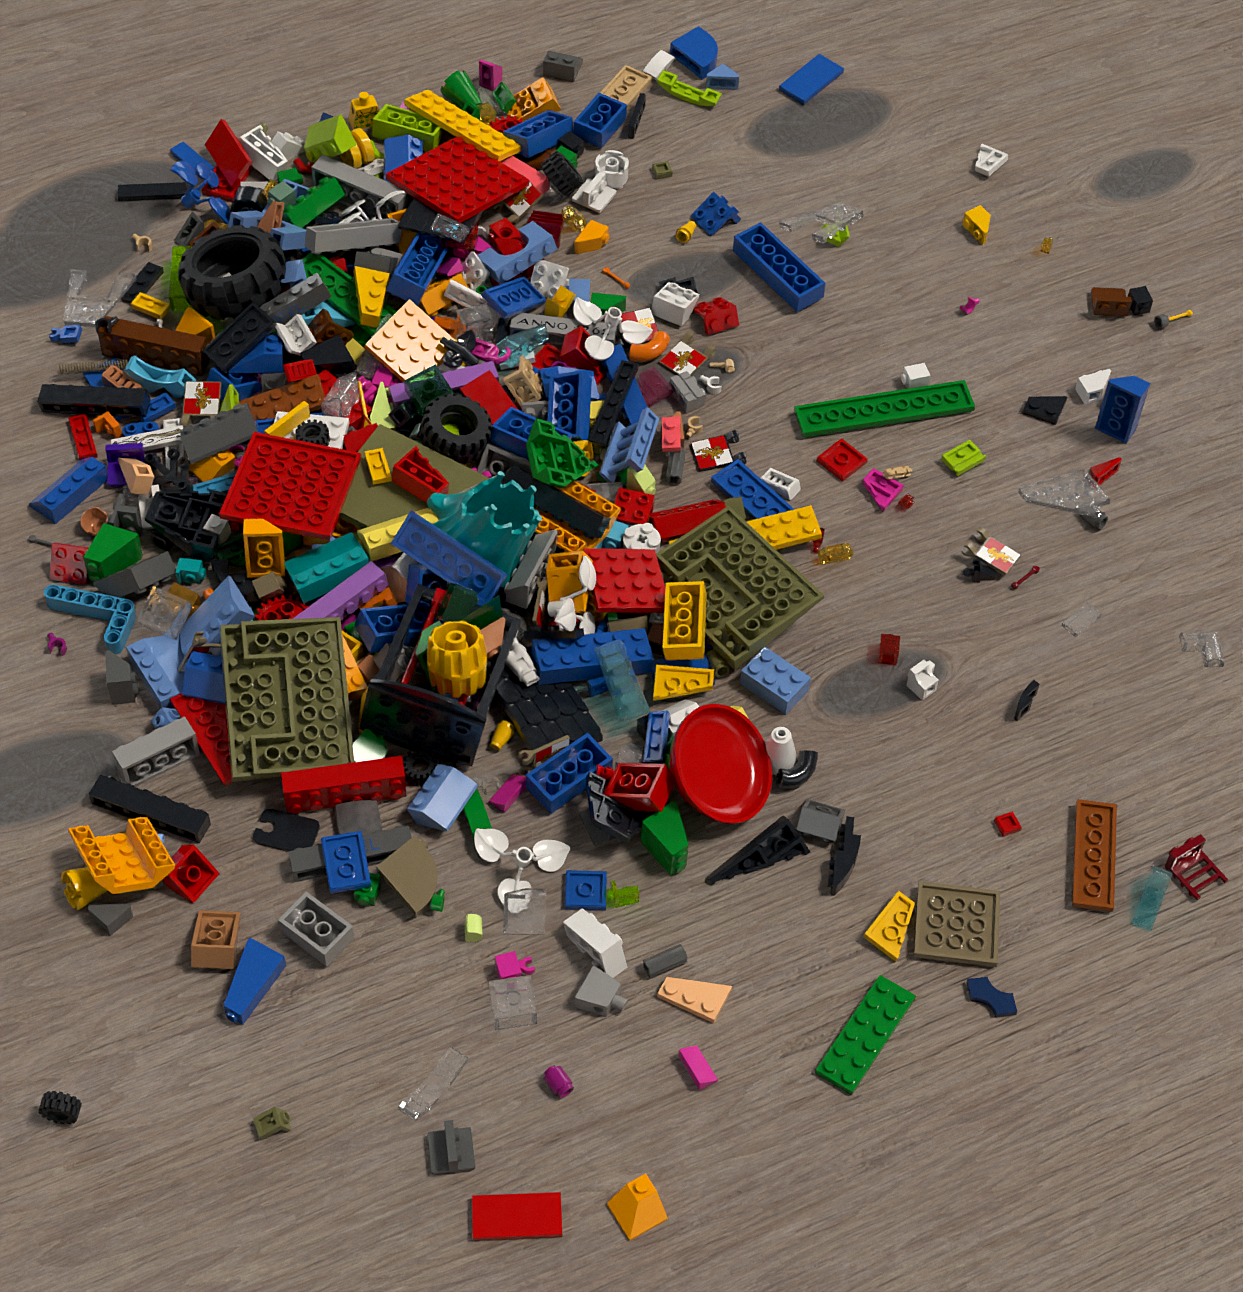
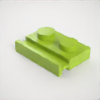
(963, 457)

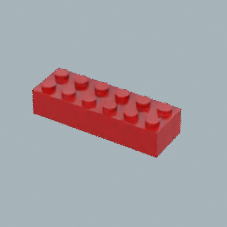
(343, 783)

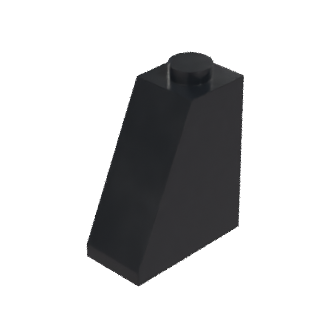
(330, 356)

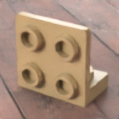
(524, 383)

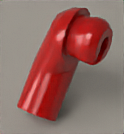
(302, 167)

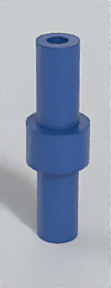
(602, 626)

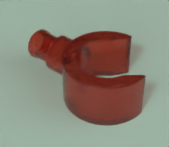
(817, 543)

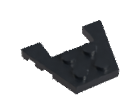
(243, 583)
(611, 815)

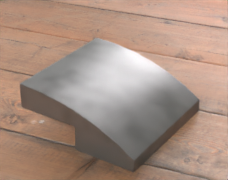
(358, 816)

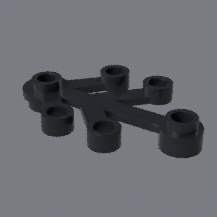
(183, 485)

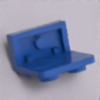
(714, 213)

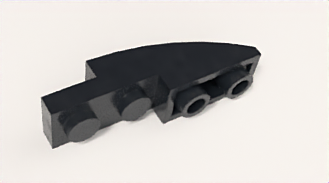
(845, 857)

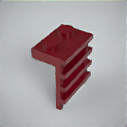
(549, 222)
(1188, 856)

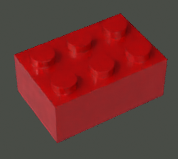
(641, 786)

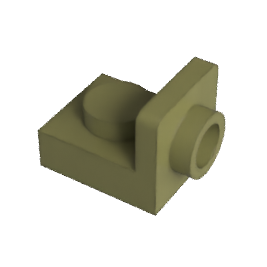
(272, 1122)

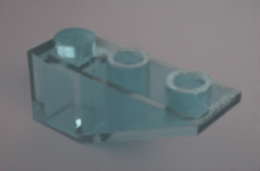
(522, 343)
(1152, 898)

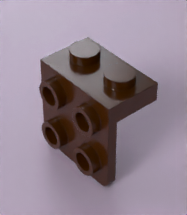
(1110, 301)
(324, 328)

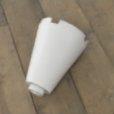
(781, 749)

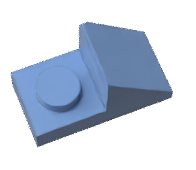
(294, 273)

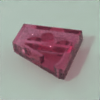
(654, 386)

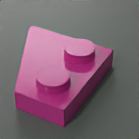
(881, 489)

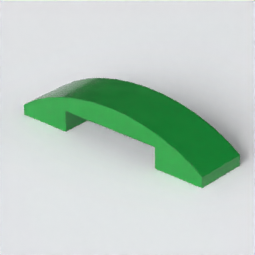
(476, 814)

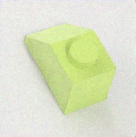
(641, 481)

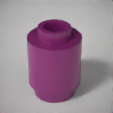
(558, 1081)

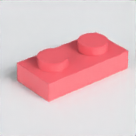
(671, 434)

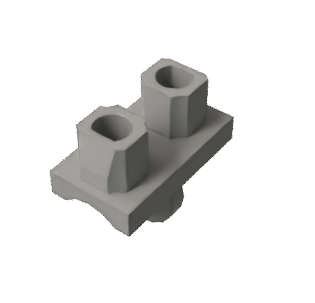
(536, 409)

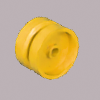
(361, 153)

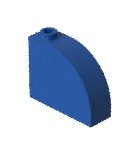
(696, 51)

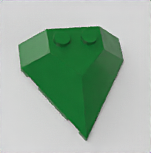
(555, 457)

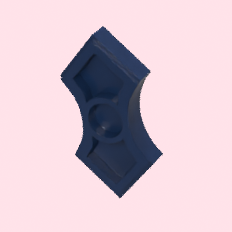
(999, 1002)

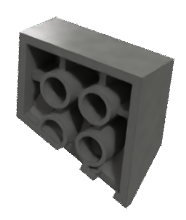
(138, 576)

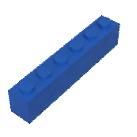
(634, 402)

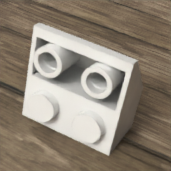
(674, 303)

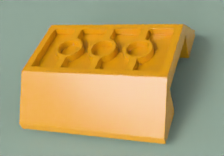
(568, 538)
(124, 859)

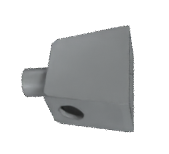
(600, 993)

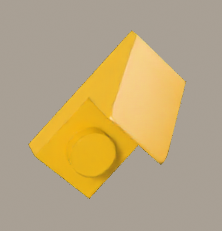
(560, 303)

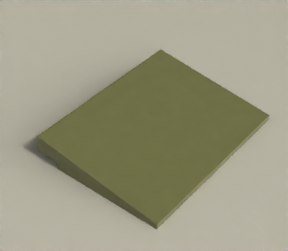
(381, 502)
(746, 581)
(285, 696)

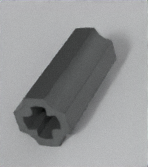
(675, 467)
(665, 960)

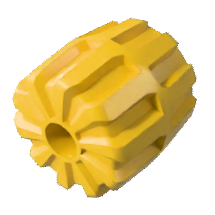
(457, 658)

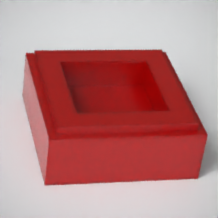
(1007, 824)

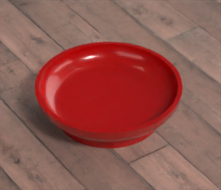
(721, 764)

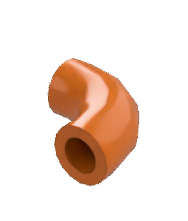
(650, 350)

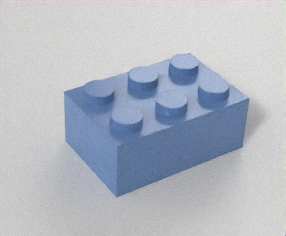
(775, 680)

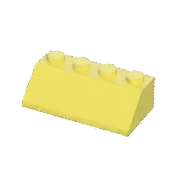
(378, 537)

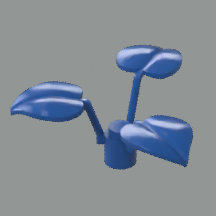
(192, 196)

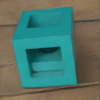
(190, 571)

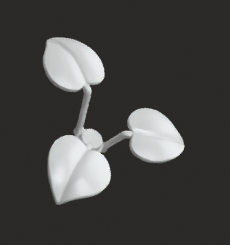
(356, 206)
(597, 347)
(564, 609)
(493, 843)

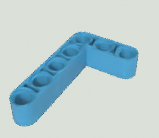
(114, 609)

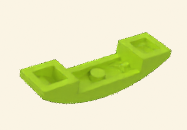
(686, 92)

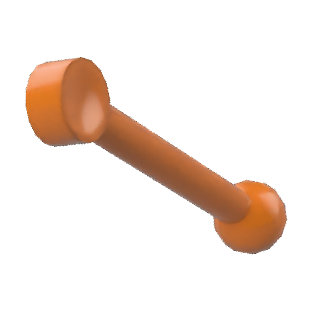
(606, 270)

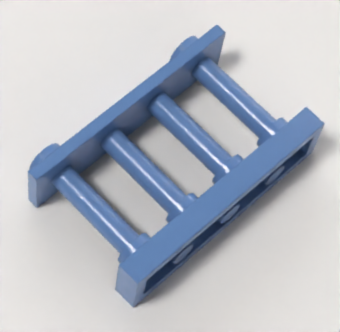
(638, 450)

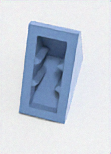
(722, 78)

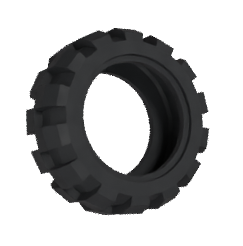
(225, 252)

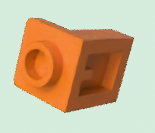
(108, 423)

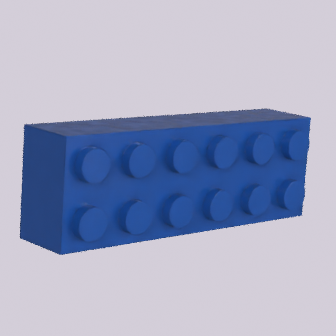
(779, 267)
(417, 268)
(576, 659)

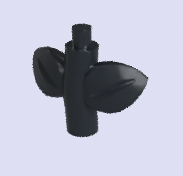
(460, 350)

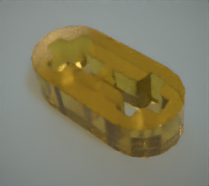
(571, 220)
(835, 553)

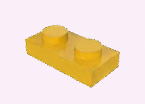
(150, 306)
(378, 466)

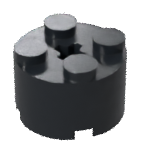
(248, 199)

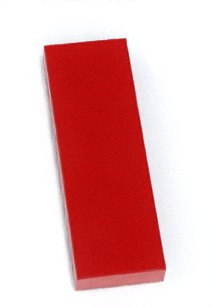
(82, 436)

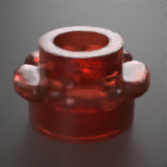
(906, 501)

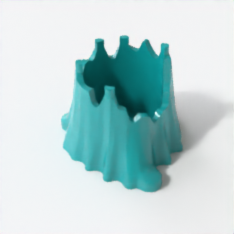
(490, 520)

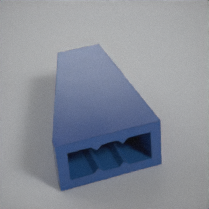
(253, 978)

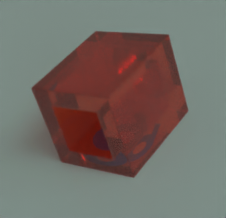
(889, 649)

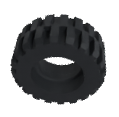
(461, 412)

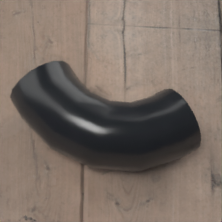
(800, 772)

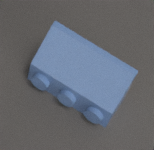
(441, 798)

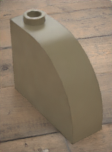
(411, 874)

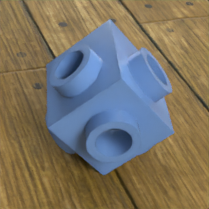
(164, 717)

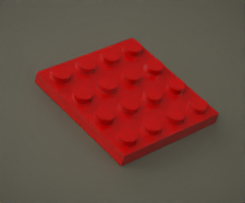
(627, 581)

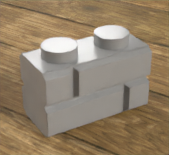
(687, 391)

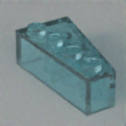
(621, 680)

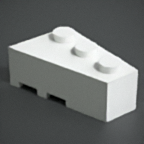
(263, 154)
(597, 941)

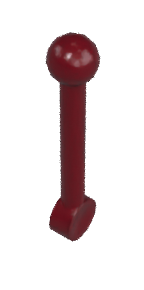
(1035, 569)

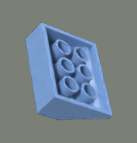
(222, 607)
(157, 665)

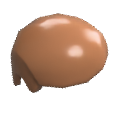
(92, 520)

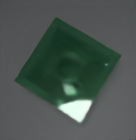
(426, 387)
(456, 603)

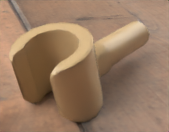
(727, 364)

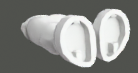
(520, 662)

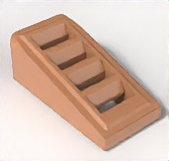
(113, 373)

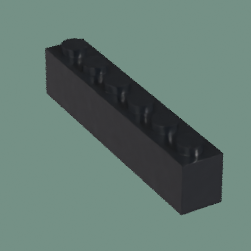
(94, 400)
(561, 505)
(160, 810)

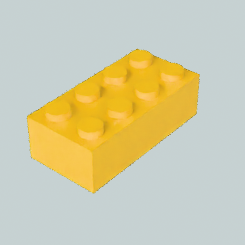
(684, 620)

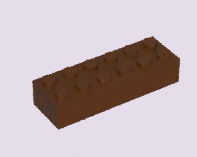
(155, 346)

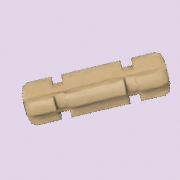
(897, 472)

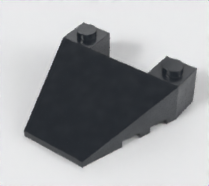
(183, 518)

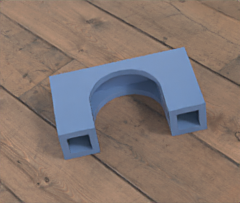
(288, 235)
(504, 267)

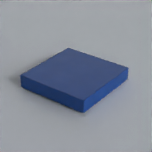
(585, 890)

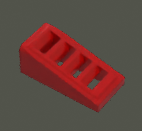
(299, 370)

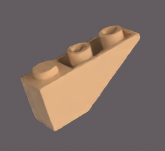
(137, 475)

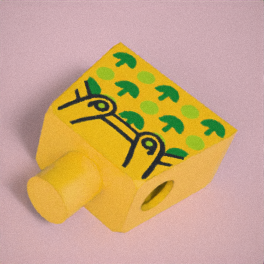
(363, 111)

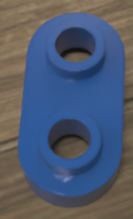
(138, 428)

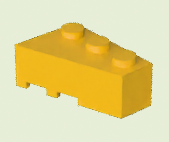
(371, 294)

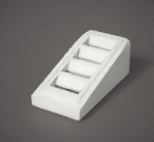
(789, 490)

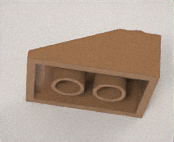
(215, 939)

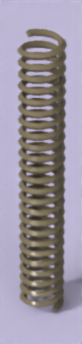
(86, 369)

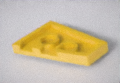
(680, 681)
(890, 926)

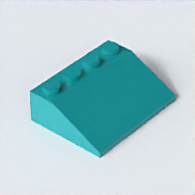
(326, 566)

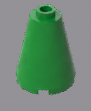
(460, 89)

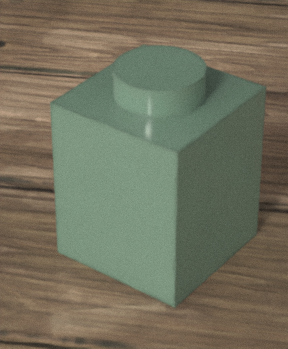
(282, 193)

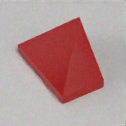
(1105, 470)

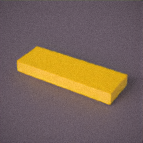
(289, 421)

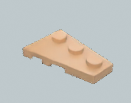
(695, 996)

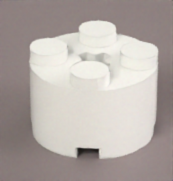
(615, 167)
(642, 537)

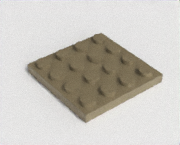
(957, 924)

